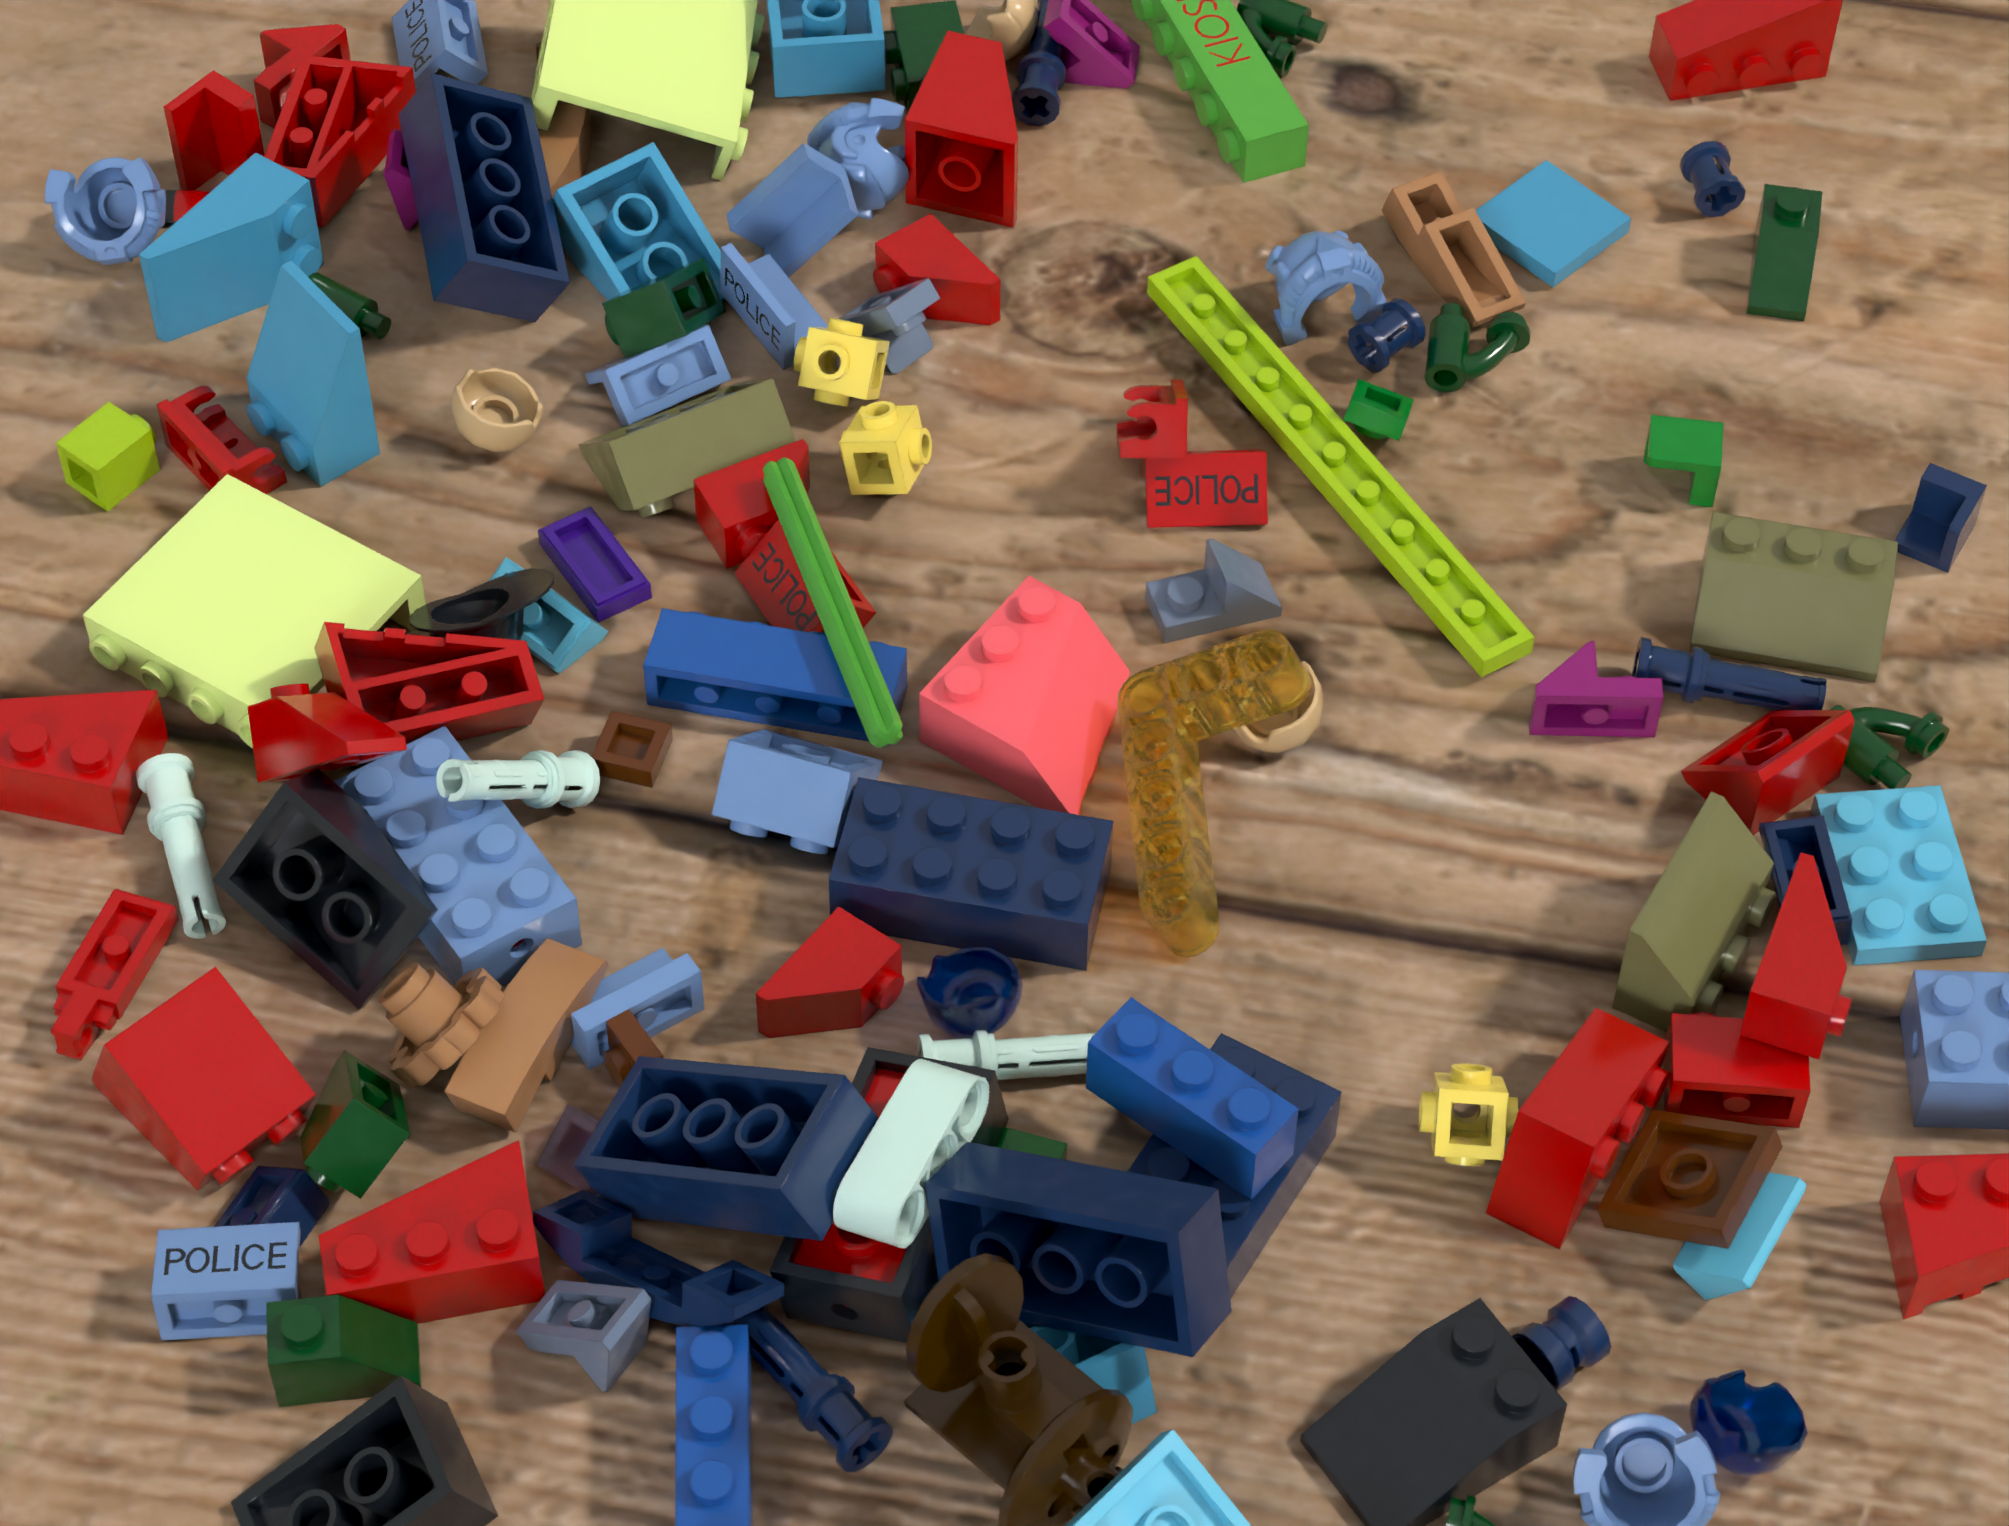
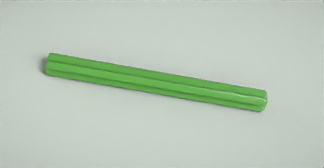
(832, 603)

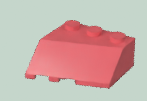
(1028, 699)

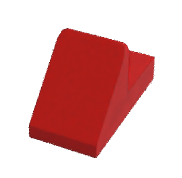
(282, 55)

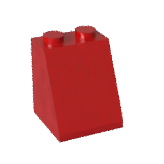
(964, 134)
(204, 1082)

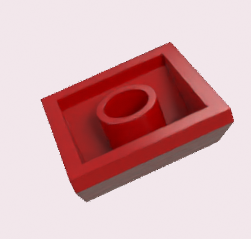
(1774, 763)

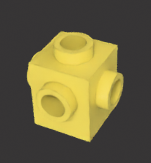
(861, 362)
(885, 449)
(1473, 1138)

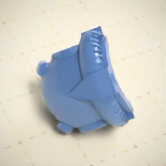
(851, 140)
(109, 211)
(1316, 268)
(1646, 1475)

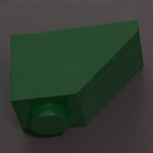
(1784, 252)
(663, 308)
(353, 1127)
(337, 1349)

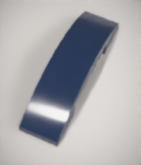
(599, 1246)

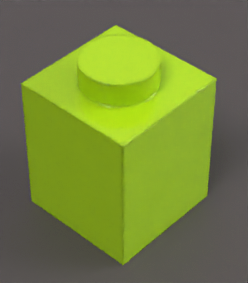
(108, 455)

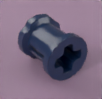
(1712, 178)
(1386, 335)

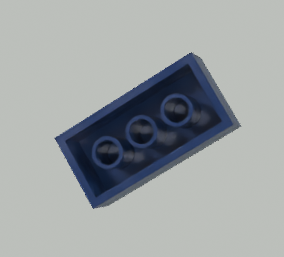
(483, 199)
(973, 872)
(728, 1146)
(1252, 1222)
(1092, 1243)

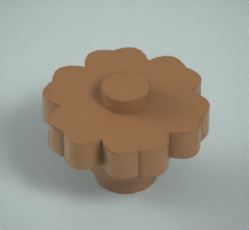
(436, 1018)

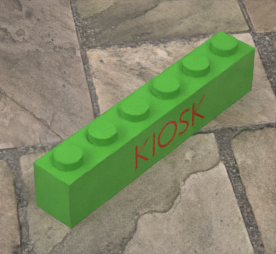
(1230, 84)

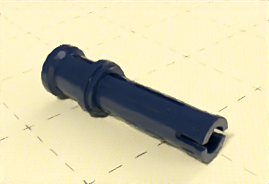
(1040, 77)
(1697, 675)
(823, 1399)

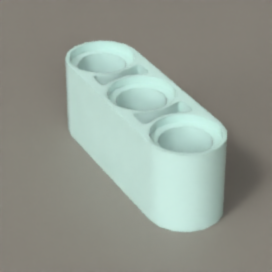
(913, 1138)

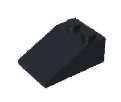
(328, 885)
(1437, 1422)
(379, 1466)

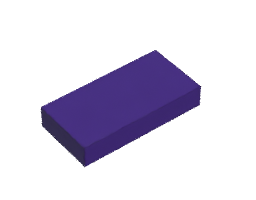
(594, 564)

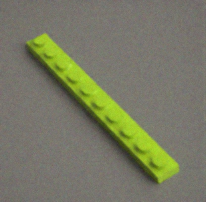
(1341, 468)

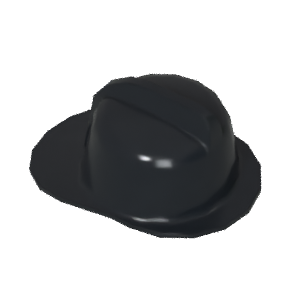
(486, 610)

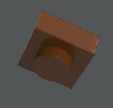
(632, 748)
(626, 1043)

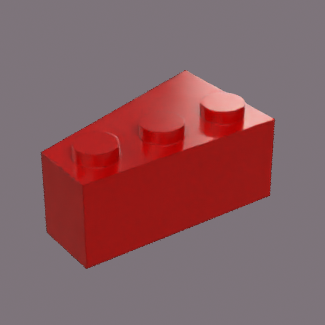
(1741, 44)
(338, 125)
(431, 681)
(78, 755)
(1576, 1125)
(1946, 1226)
(442, 1247)

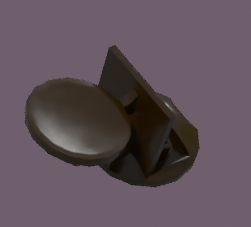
(1012, 1397)

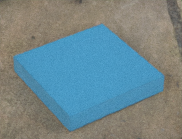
(1551, 223)

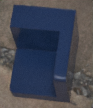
(1940, 517)

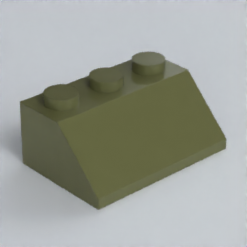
(666, 451)
(1794, 596)
(1696, 920)

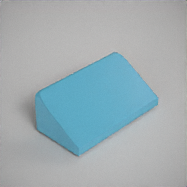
(555, 627)
(1724, 1271)

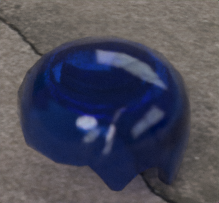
(971, 991)
(1747, 1425)

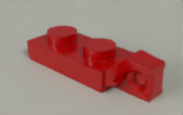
(109, 968)

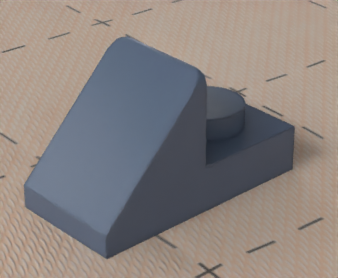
(898, 319)
(1219, 597)
(593, 1323)

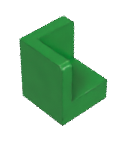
(1689, 447)

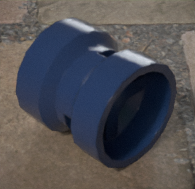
(1565, 1341)

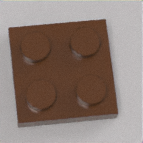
(1690, 1178)

